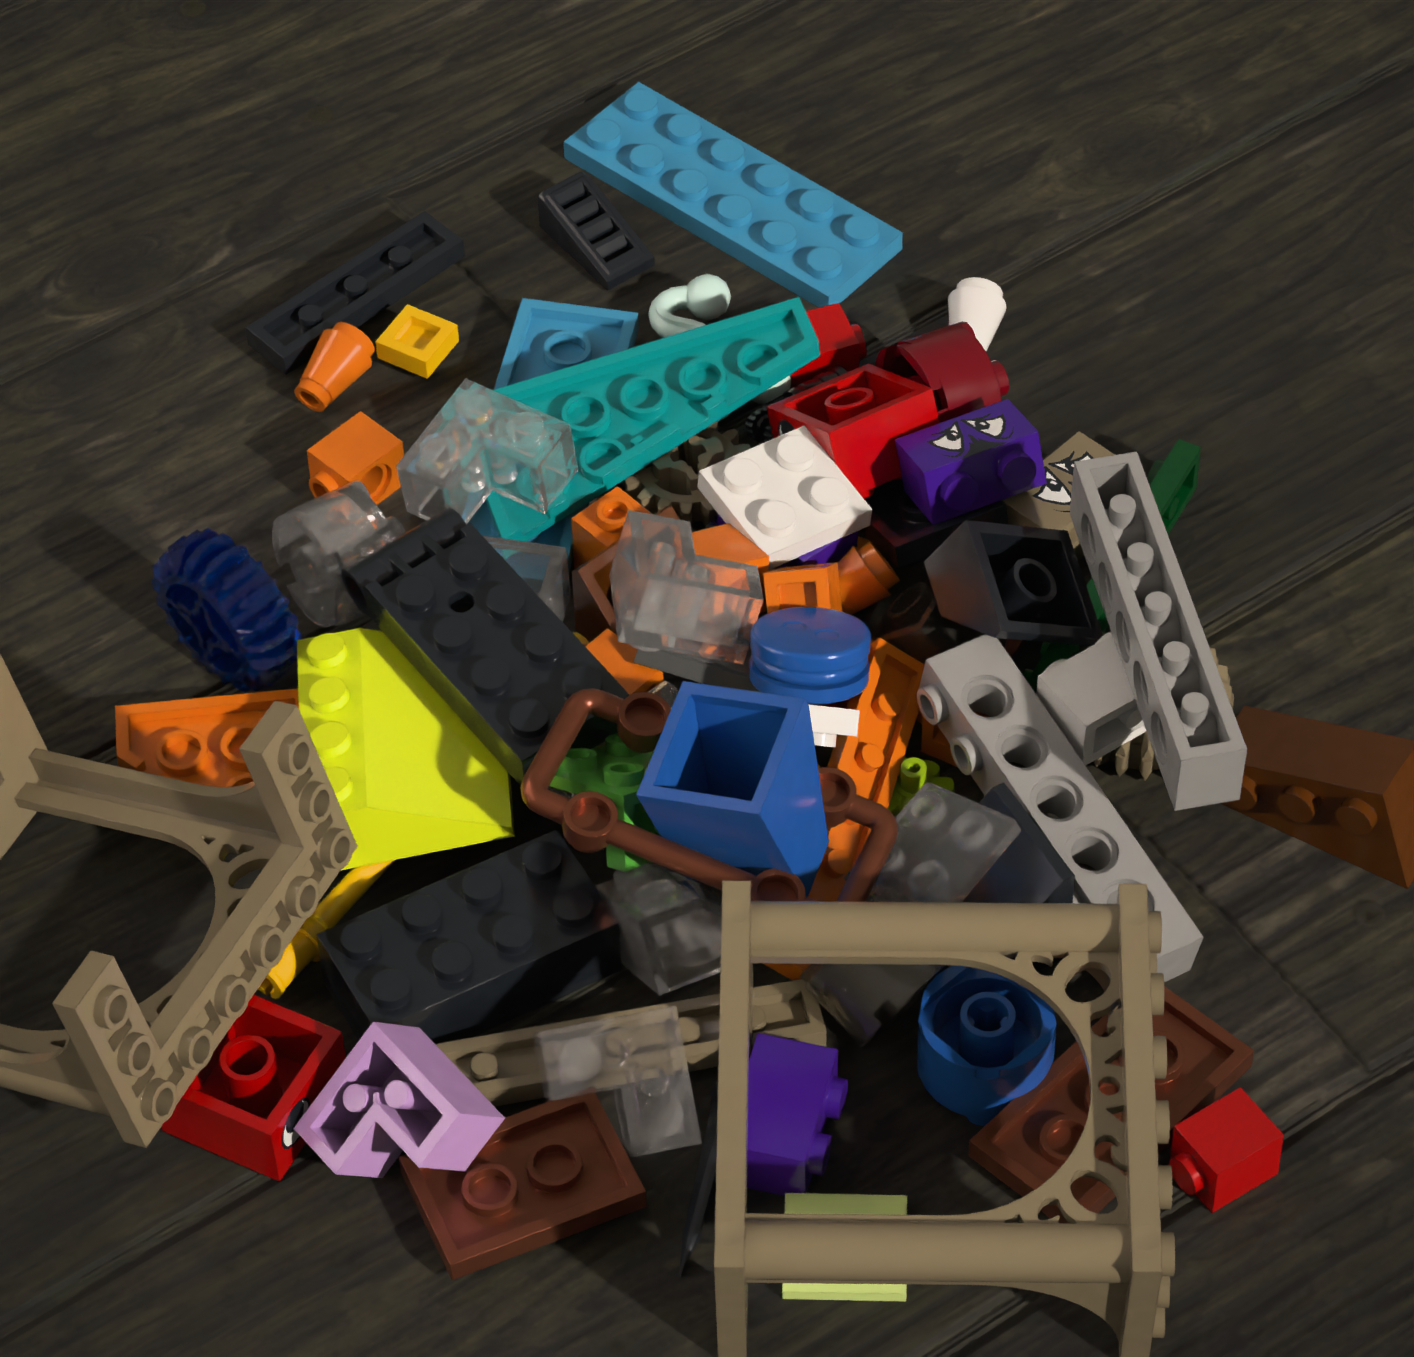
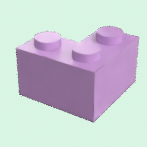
(395, 1098)

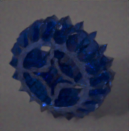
(226, 609)

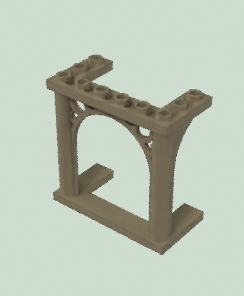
(145, 1055)
(1103, 1262)

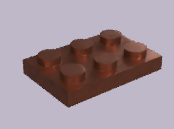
(528, 1186)

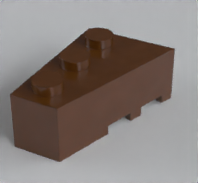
(1332, 789)

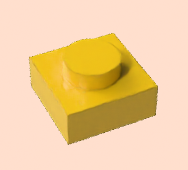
(417, 341)

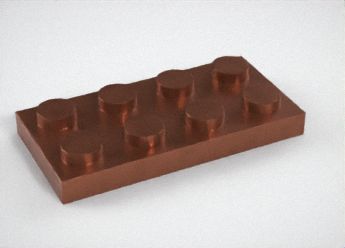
(1042, 1127)

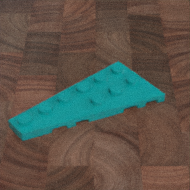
(654, 398)

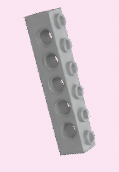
(1157, 632)
(1055, 781)

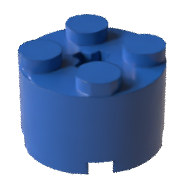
(982, 1041)

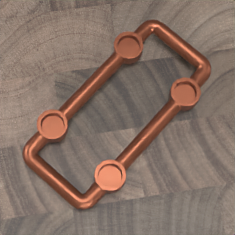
(639, 726)

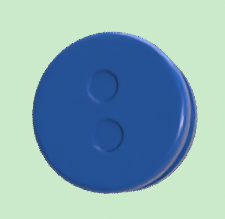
(810, 654)

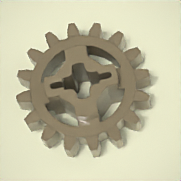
(675, 475)

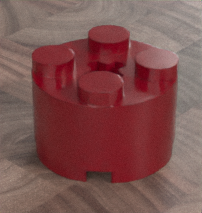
(950, 364)

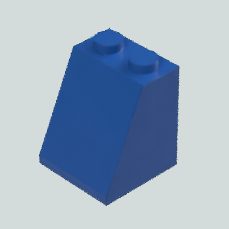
(739, 780)

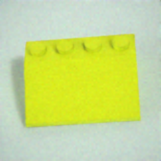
(397, 751)

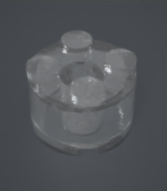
(326, 539)

